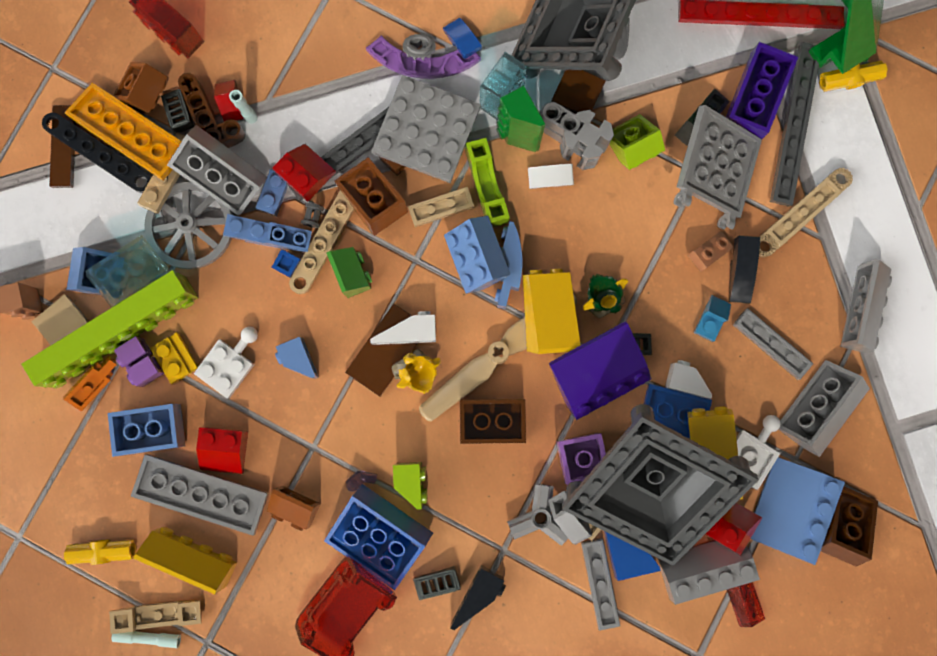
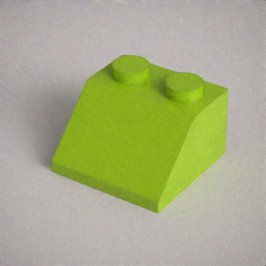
(636, 141)

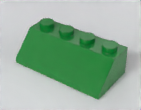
(520, 121)

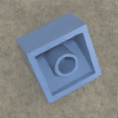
(81, 260)

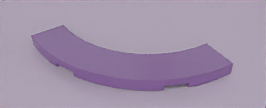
(424, 69)

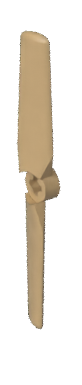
(475, 372)

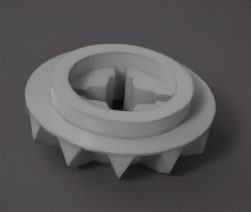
(413, 42)

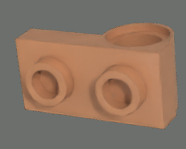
(710, 251)

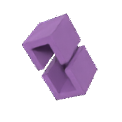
(136, 358)

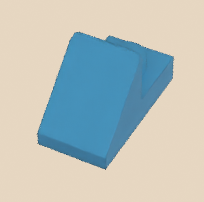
(712, 319)

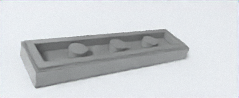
(773, 344)
(600, 584)

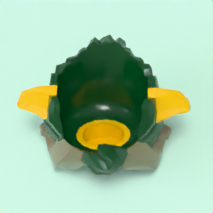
(605, 295)

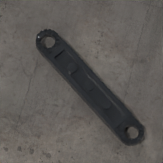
(95, 151)

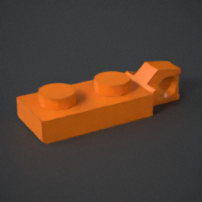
(90, 384)

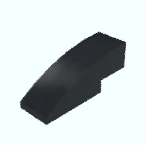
(743, 269)

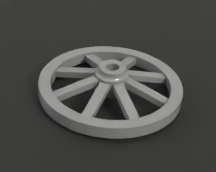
(189, 230)

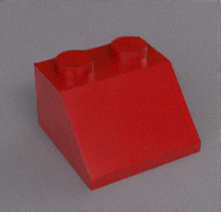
(304, 171)
(221, 449)
(735, 528)

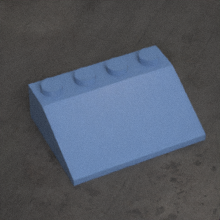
(796, 509)

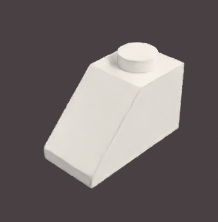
(687, 380)

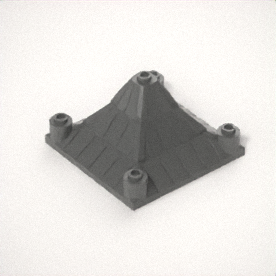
(575, 36)
(658, 488)

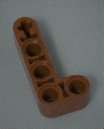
(205, 112)

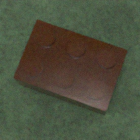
(492, 421)

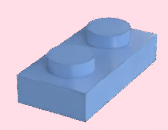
(272, 194)

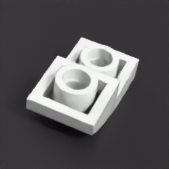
(551, 176)

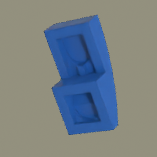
(462, 38)

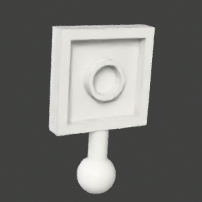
(226, 367)
(757, 453)

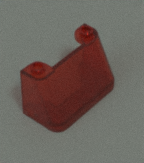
(342, 609)

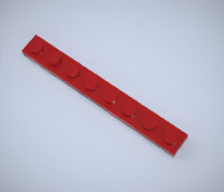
(761, 14)

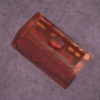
(746, 605)

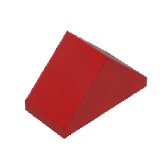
(225, 105)

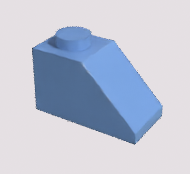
(296, 357)

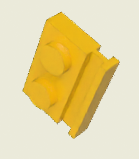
(174, 358)

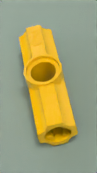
(854, 77)
(100, 552)

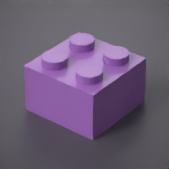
(580, 456)

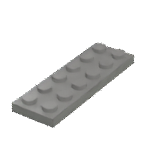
(199, 494)

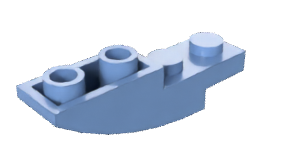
(267, 234)
(513, 258)

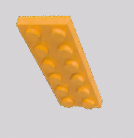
(124, 130)

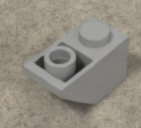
(572, 526)

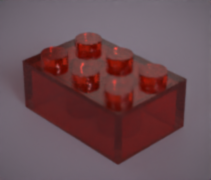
(168, 25)

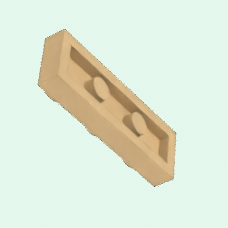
(441, 207)

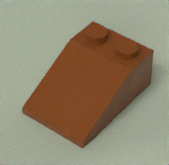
(371, 196)

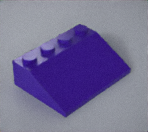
(600, 370)

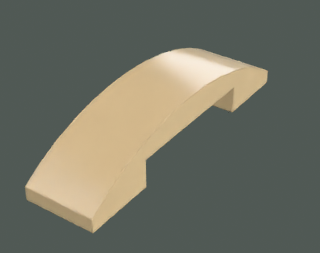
(155, 615)

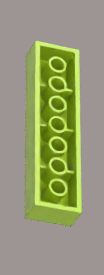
(110, 330)

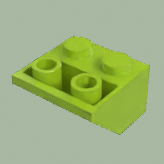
(409, 480)

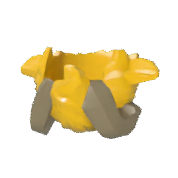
(416, 371)

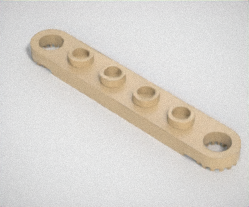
(804, 211)
(322, 242)

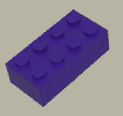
(761, 89)

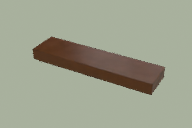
(61, 155)

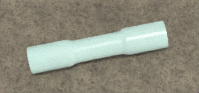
(240, 102)
(160, 639)

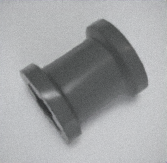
(307, 221)

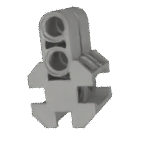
(577, 134)

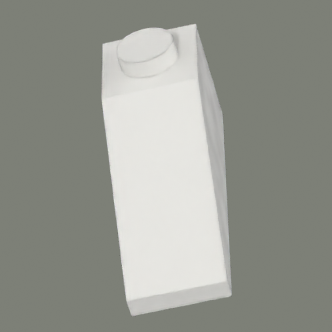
(415, 329)

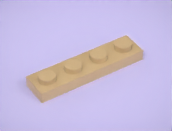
(158, 190)

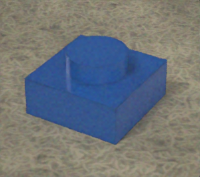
(286, 263)

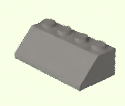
(216, 170)
(866, 307)
(823, 407)
(706, 571)

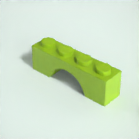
(483, 174)

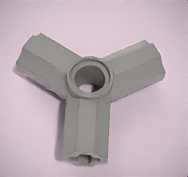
(526, 523)

